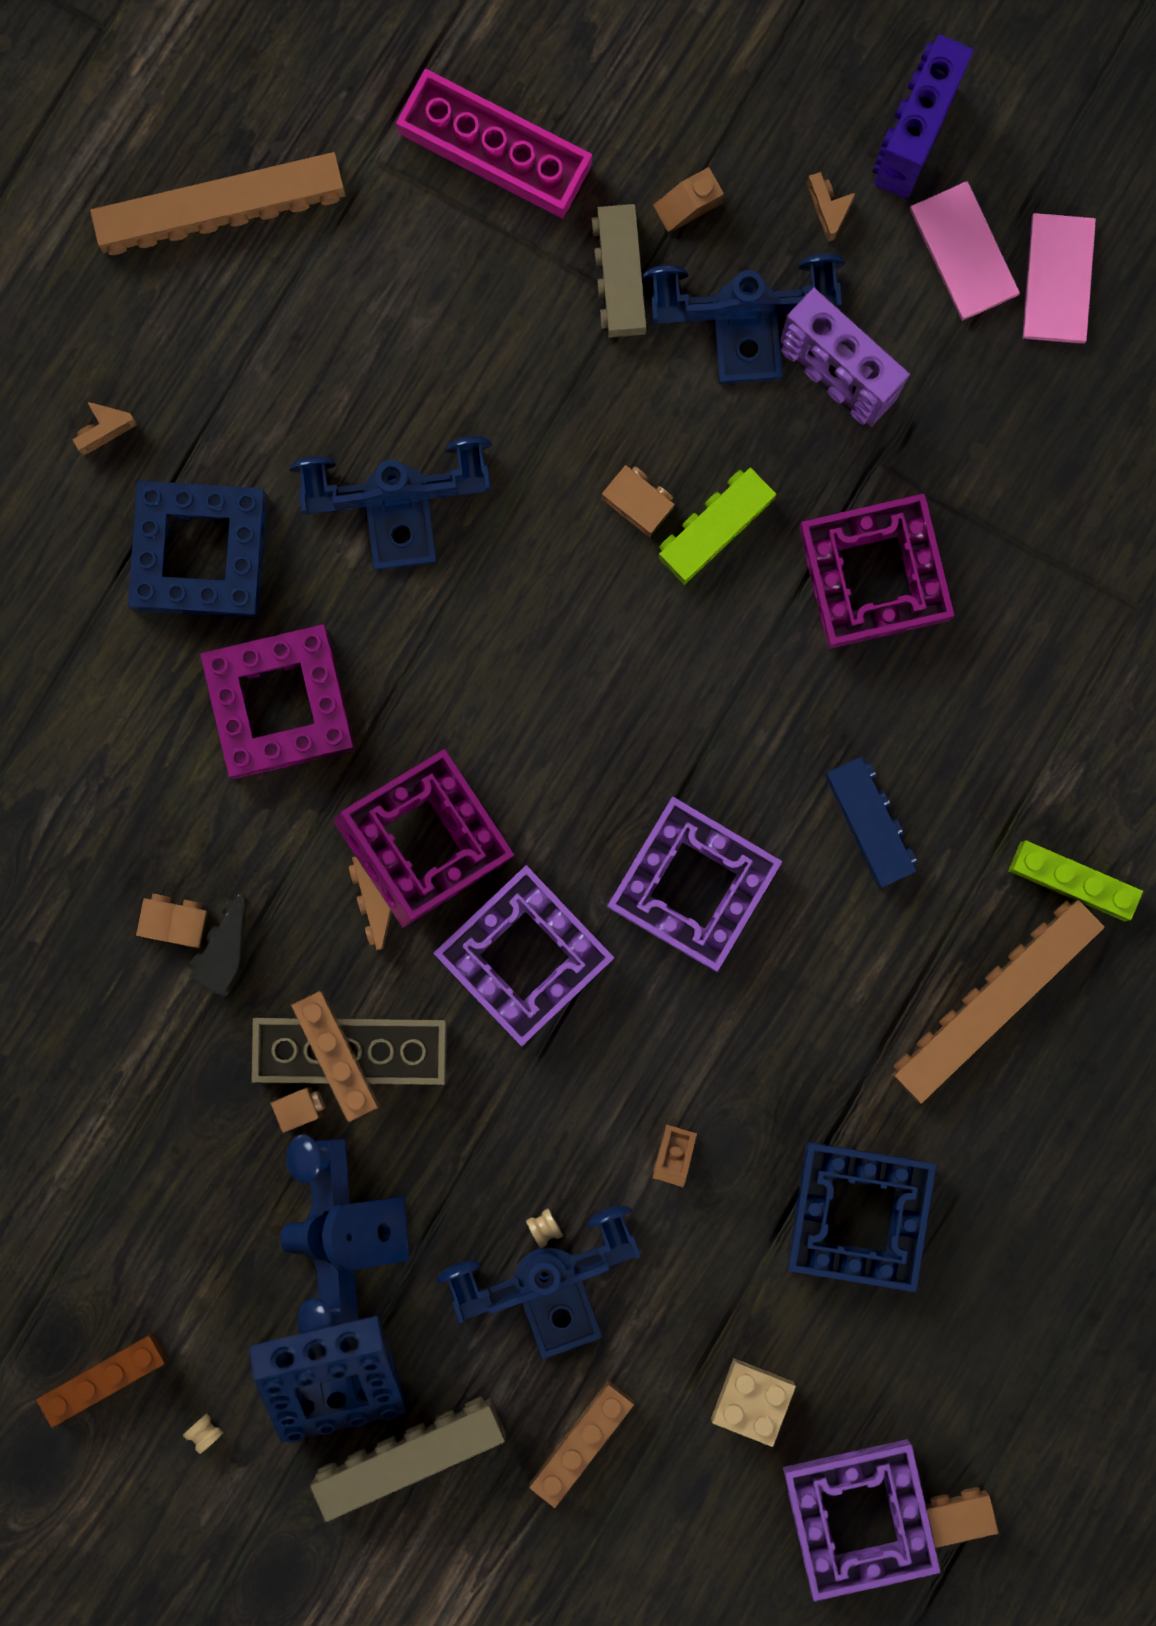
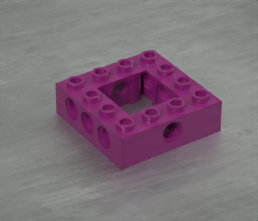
(900, 518)
(331, 728)
(459, 811)

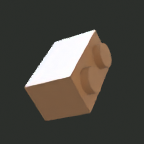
(638, 500)
(298, 1108)
(961, 1517)

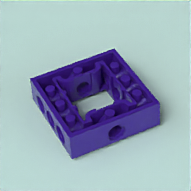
(938, 80)

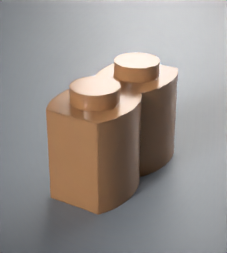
(172, 922)

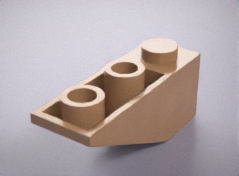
(371, 904)

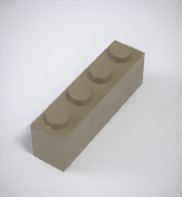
(620, 269)

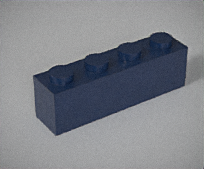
(870, 822)

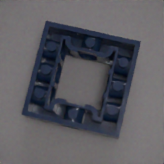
(240, 591)
(913, 1190)
(290, 1363)

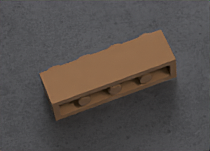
(335, 1056)
(581, 1444)

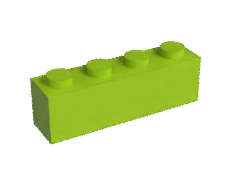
(717, 525)
(1075, 881)

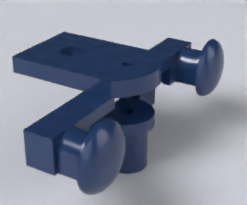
(742, 313)
(395, 499)
(337, 1232)
(546, 1294)

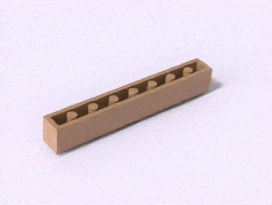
(218, 203)
(997, 1001)

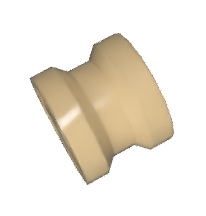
(544, 1228)
(203, 1433)

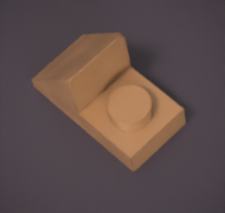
(829, 212)
(111, 424)
(674, 1155)

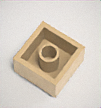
(753, 1402)

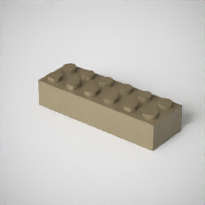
(384, 1048)
(408, 1459)

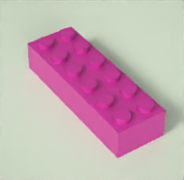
(494, 143)

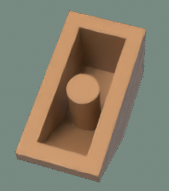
(689, 200)

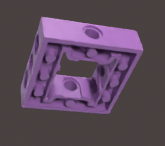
(808, 330)
(751, 864)
(521, 895)
(875, 1566)

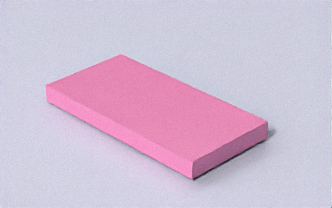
(964, 251)
(1059, 278)

